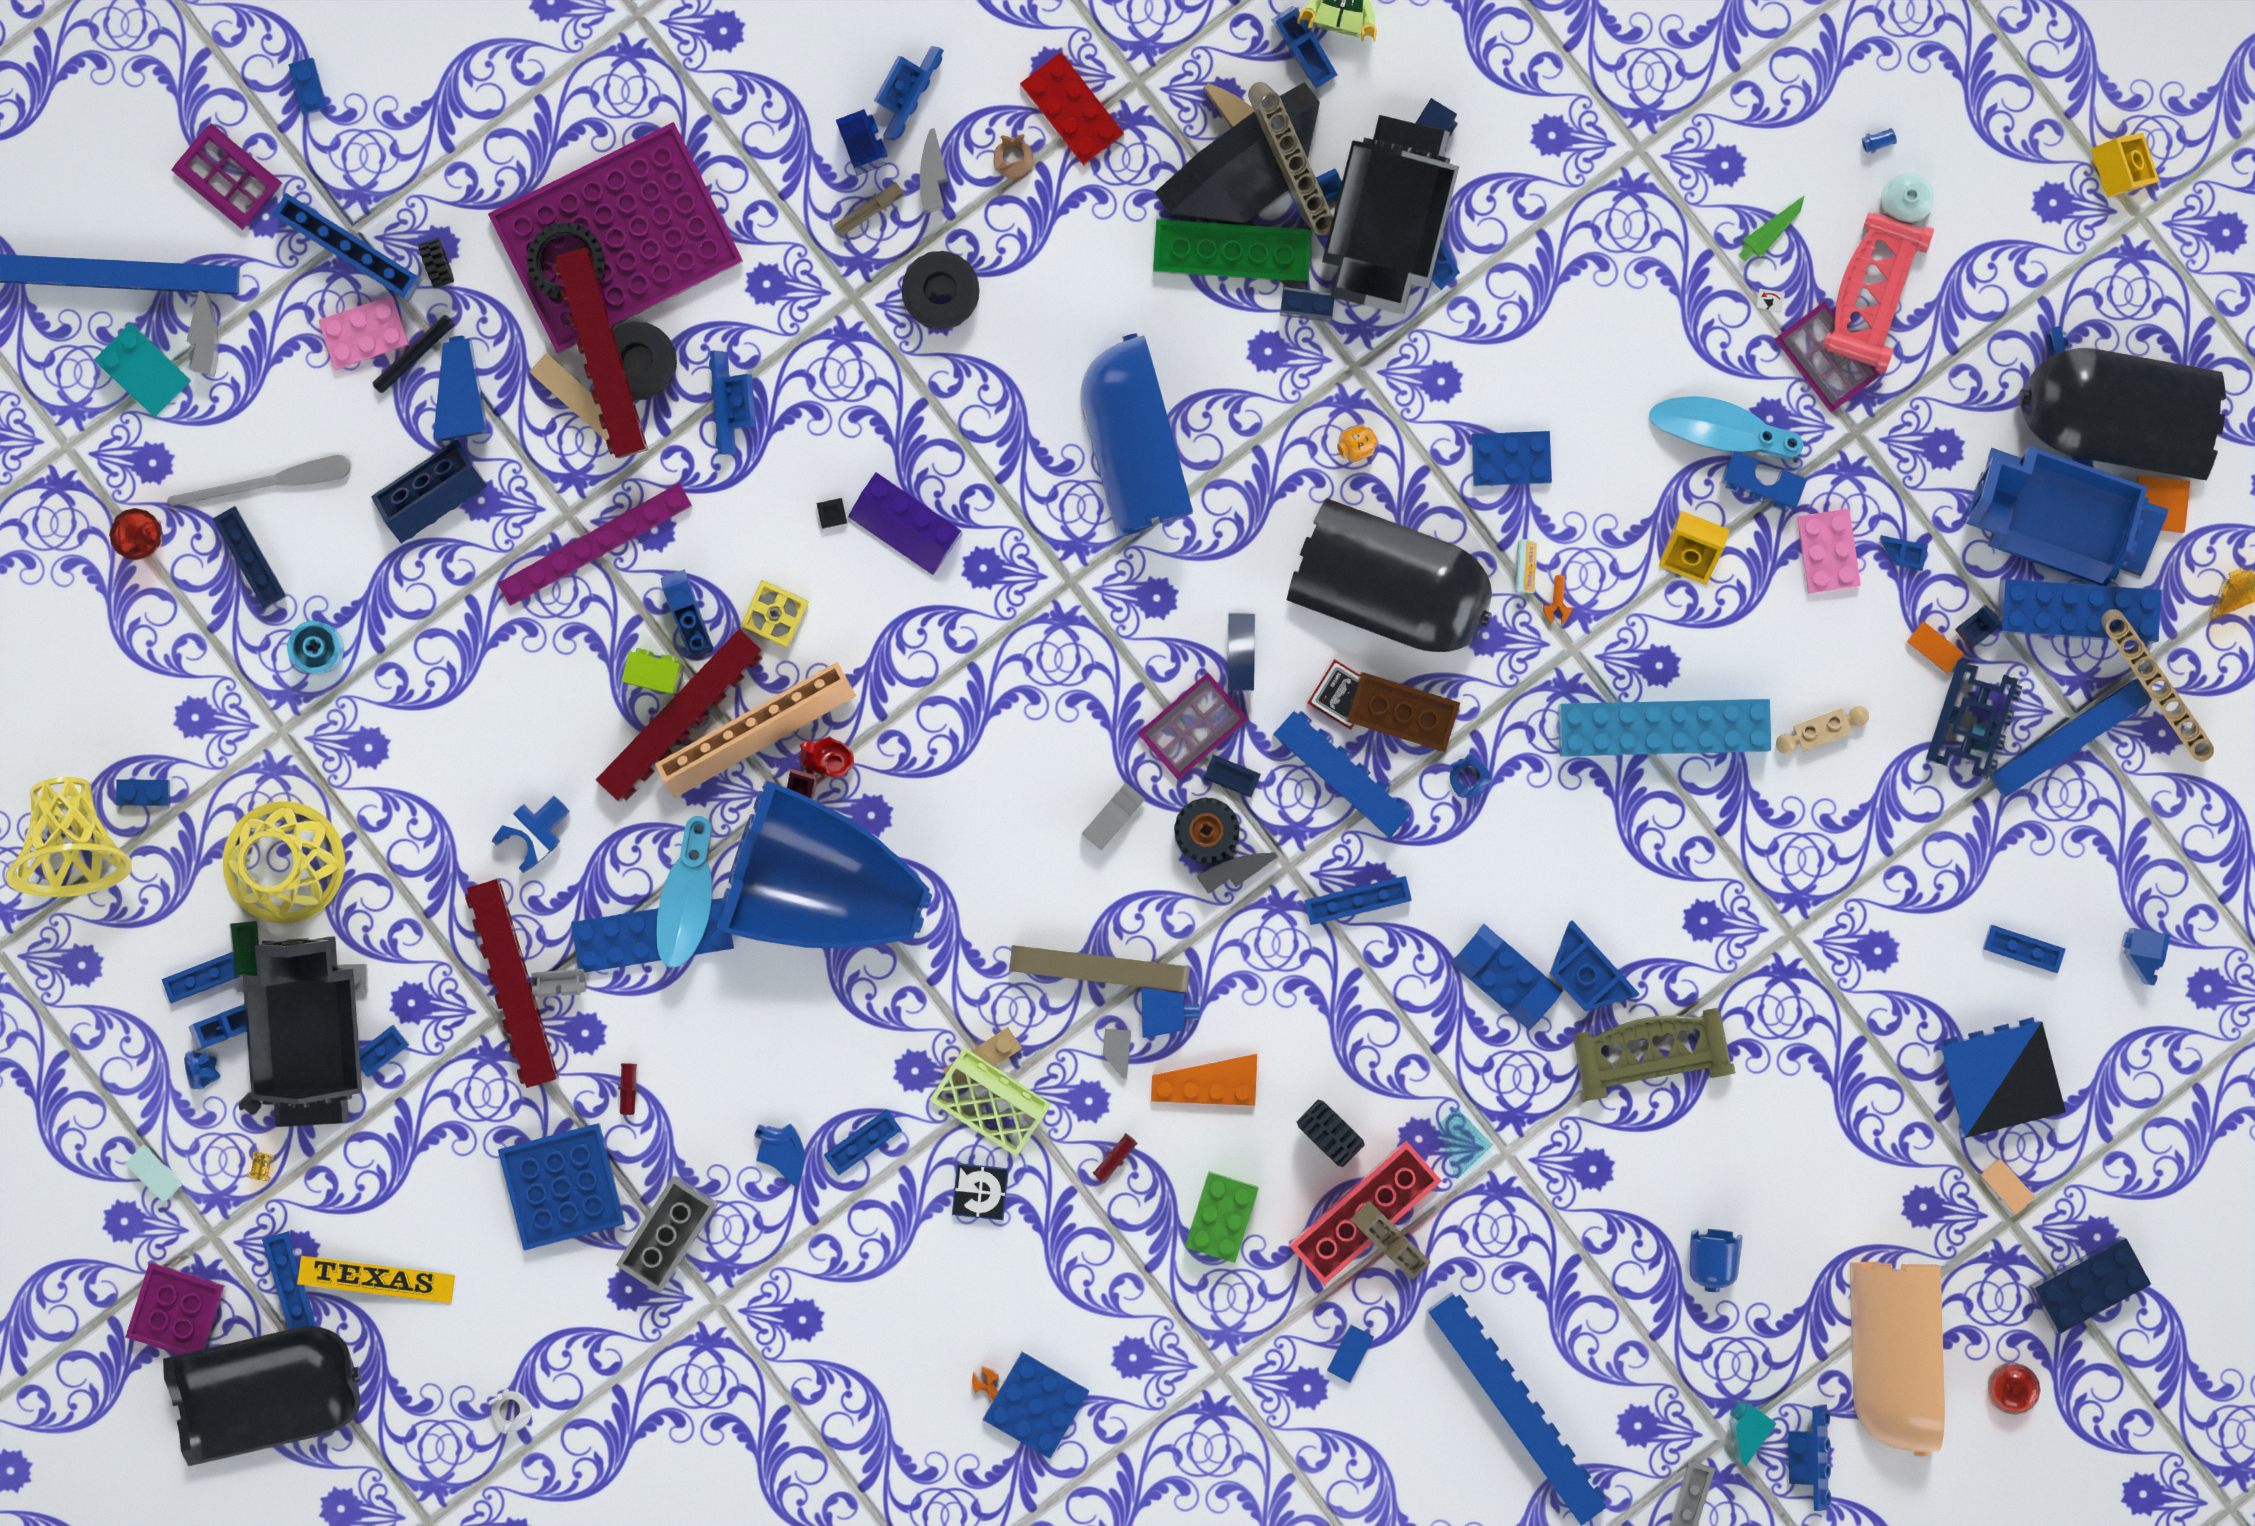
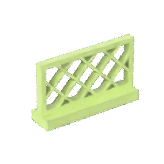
(997, 1083)

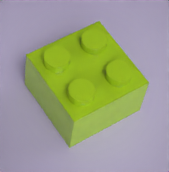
(652, 672)

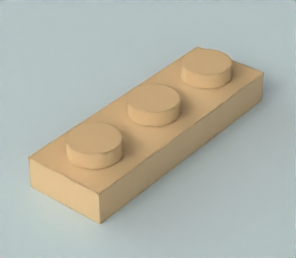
(992, 1051)

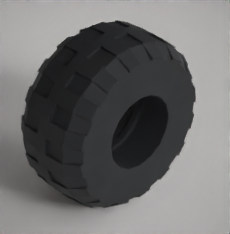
(936, 315)
(663, 353)

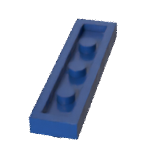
(1358, 900)
(285, 1275)

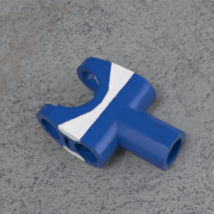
(534, 830)

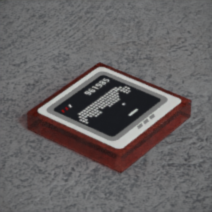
(1335, 693)

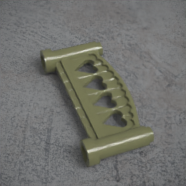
(1599, 1073)

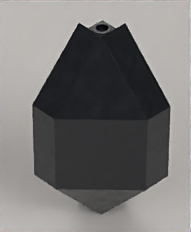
(1237, 171)

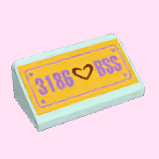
(1526, 566)

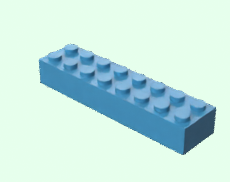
(1664, 727)

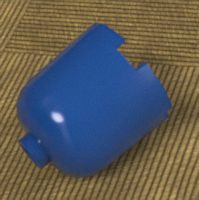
(1714, 1258)

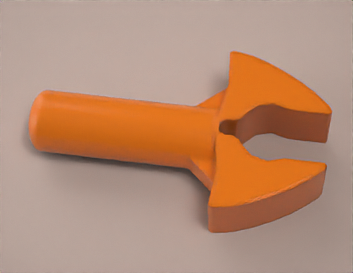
(1558, 597)
(989, 1388)

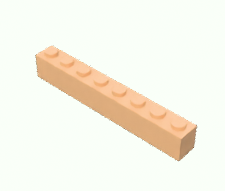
(755, 730)

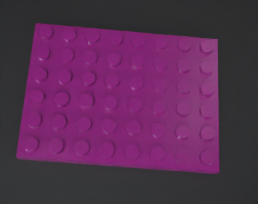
(645, 212)

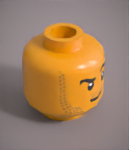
(1357, 443)

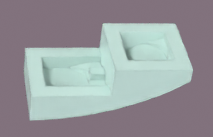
(153, 1173)

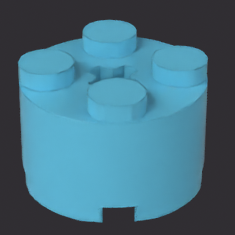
(302, 640)

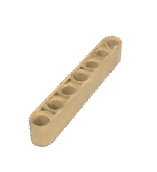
(2163, 696)

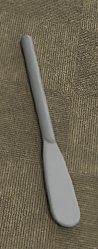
(310, 472)

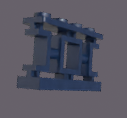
(1955, 714)

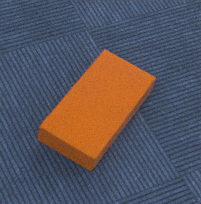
(1935, 647)

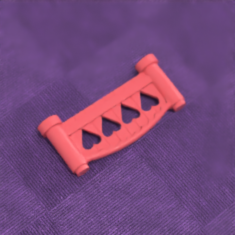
(1903, 241)

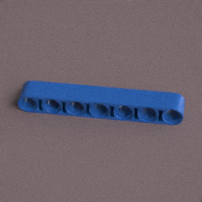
(2070, 737)

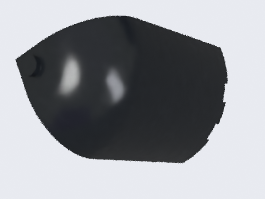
(2127, 410)
(1391, 580)
(262, 1392)

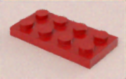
(1072, 109)

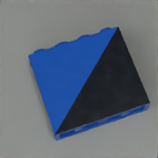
(2002, 1077)

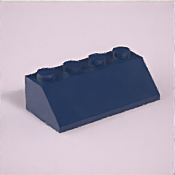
(429, 491)

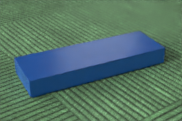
(2024, 948)
(199, 978)
(862, 1142)

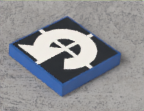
(980, 1191)

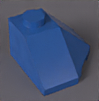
(2145, 952)

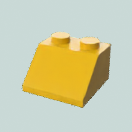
(2124, 164)
(1694, 547)

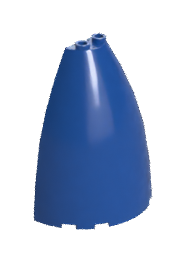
(817, 879)

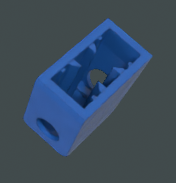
(1165, 1012)

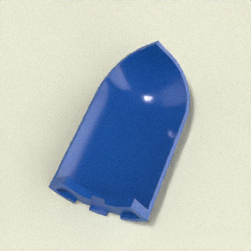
(1133, 438)

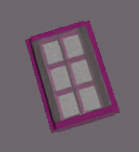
(226, 176)
(1827, 373)
(1192, 726)

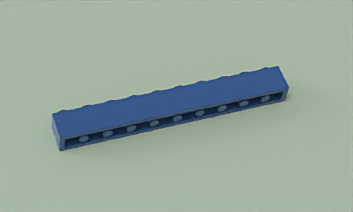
(1516, 1408)

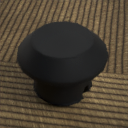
(249, 1105)

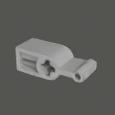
(1113, 816)

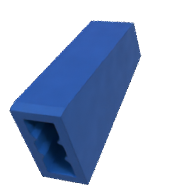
(459, 396)

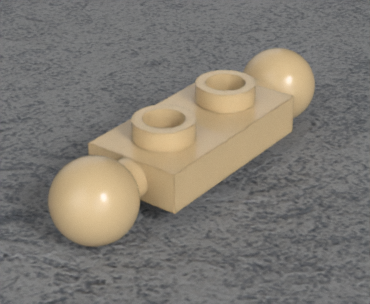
(1822, 730)

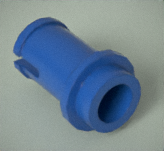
(1879, 140)

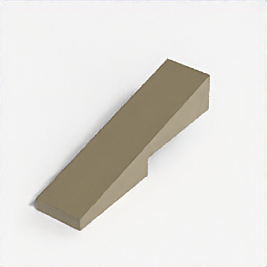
(1390, 1240)

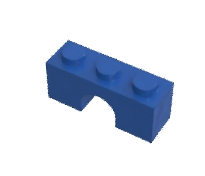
(1741, 476)

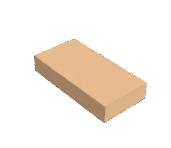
(2007, 1186)

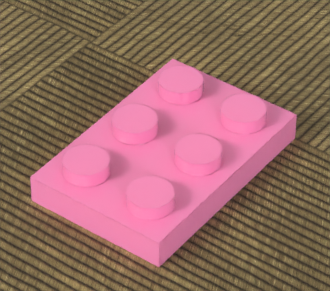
(364, 332)
(1828, 551)

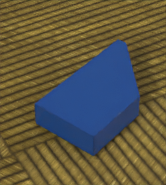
(1905, 553)

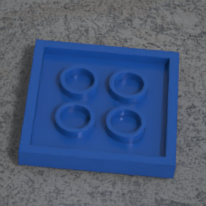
(1035, 1404)

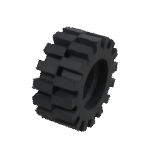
(436, 263)

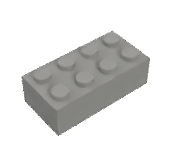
(667, 1234)

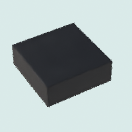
(832, 513)

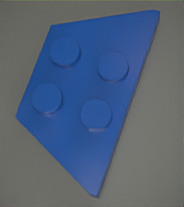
(1587, 972)

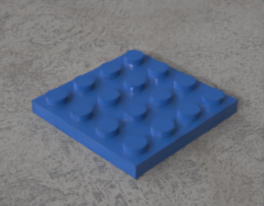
(561, 1186)

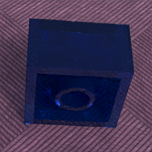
(859, 138)

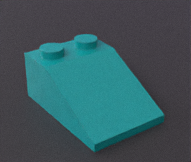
(142, 369)

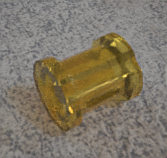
(260, 1166)

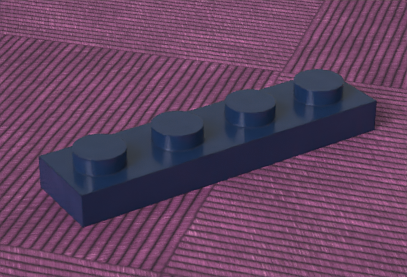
(250, 557)

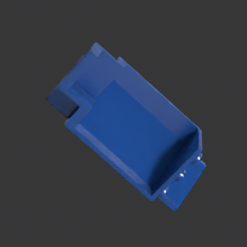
(2065, 515)

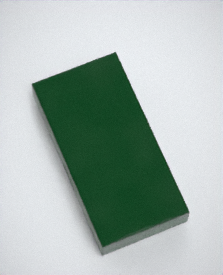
(243, 941)

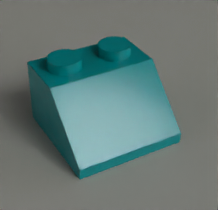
(1748, 1430)

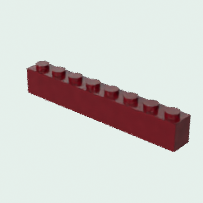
(601, 353)
(679, 715)
(512, 983)

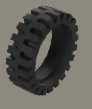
(551, 233)

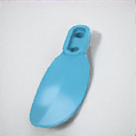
(1722, 427)
(686, 898)

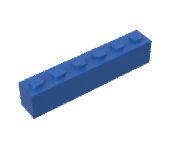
(347, 247)
(1341, 774)

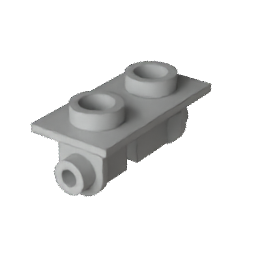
(567, 981)

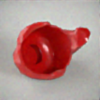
(826, 757)

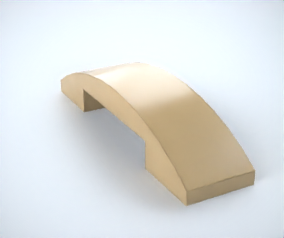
(569, 391)

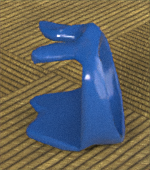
(1476, 789)
(200, 1069)

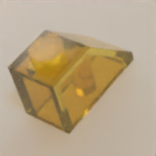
(2234, 593)

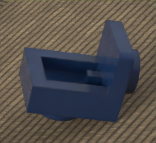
(1978, 626)

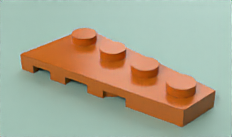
(1211, 1083)

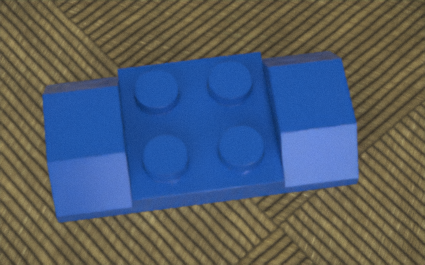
(1507, 977)

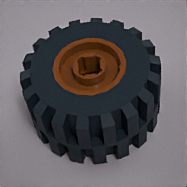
(1206, 830)
(1330, 1133)

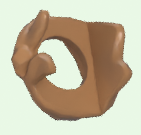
(1015, 169)

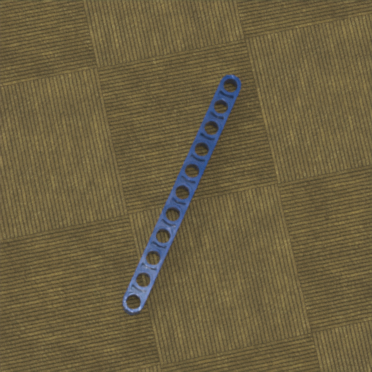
(119, 274)

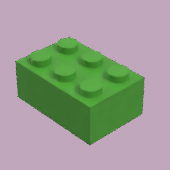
(1221, 1216)

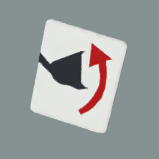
(1770, 300)

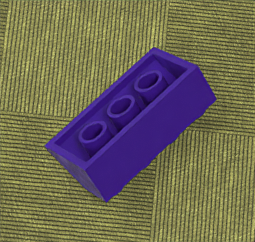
(904, 523)

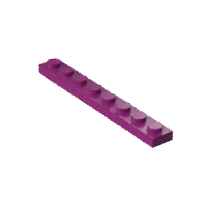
(594, 544)

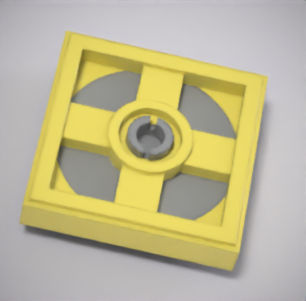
(774, 614)

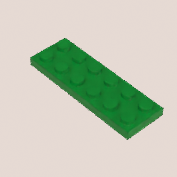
(1232, 251)

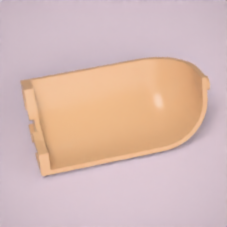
(1898, 1354)

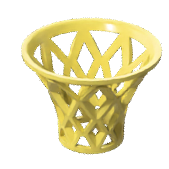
(84, 821)
(334, 863)

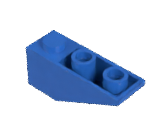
(686, 612)

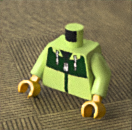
(1341, 16)

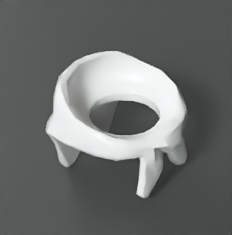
(519, 1421)

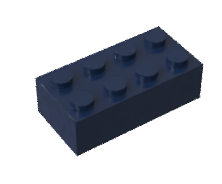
(2090, 1285)

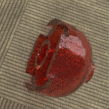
(136, 534)
(2013, 1388)

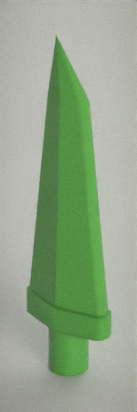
(1766, 235)

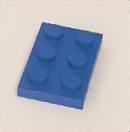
(1511, 458)

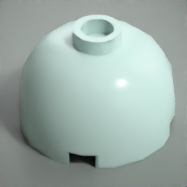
(1907, 198)

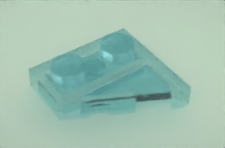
(1462, 1141)

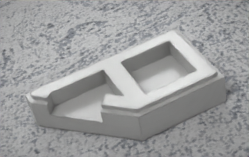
(1117, 1049)

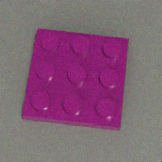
(174, 1310)

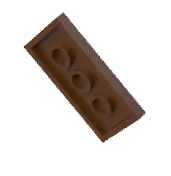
(1403, 711)

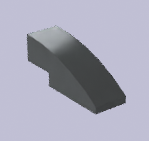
(1235, 869)

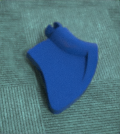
(782, 1150)

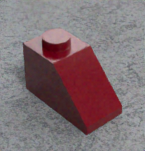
(802, 782)

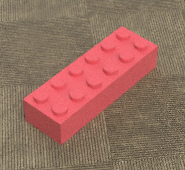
(1390, 1186)

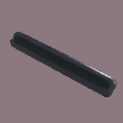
(413, 354)

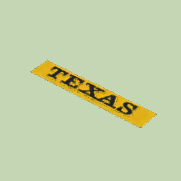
(376, 1279)

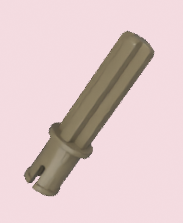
(879, 202)

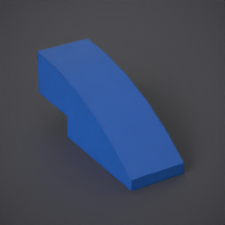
(1304, 47)
(219, 1027)

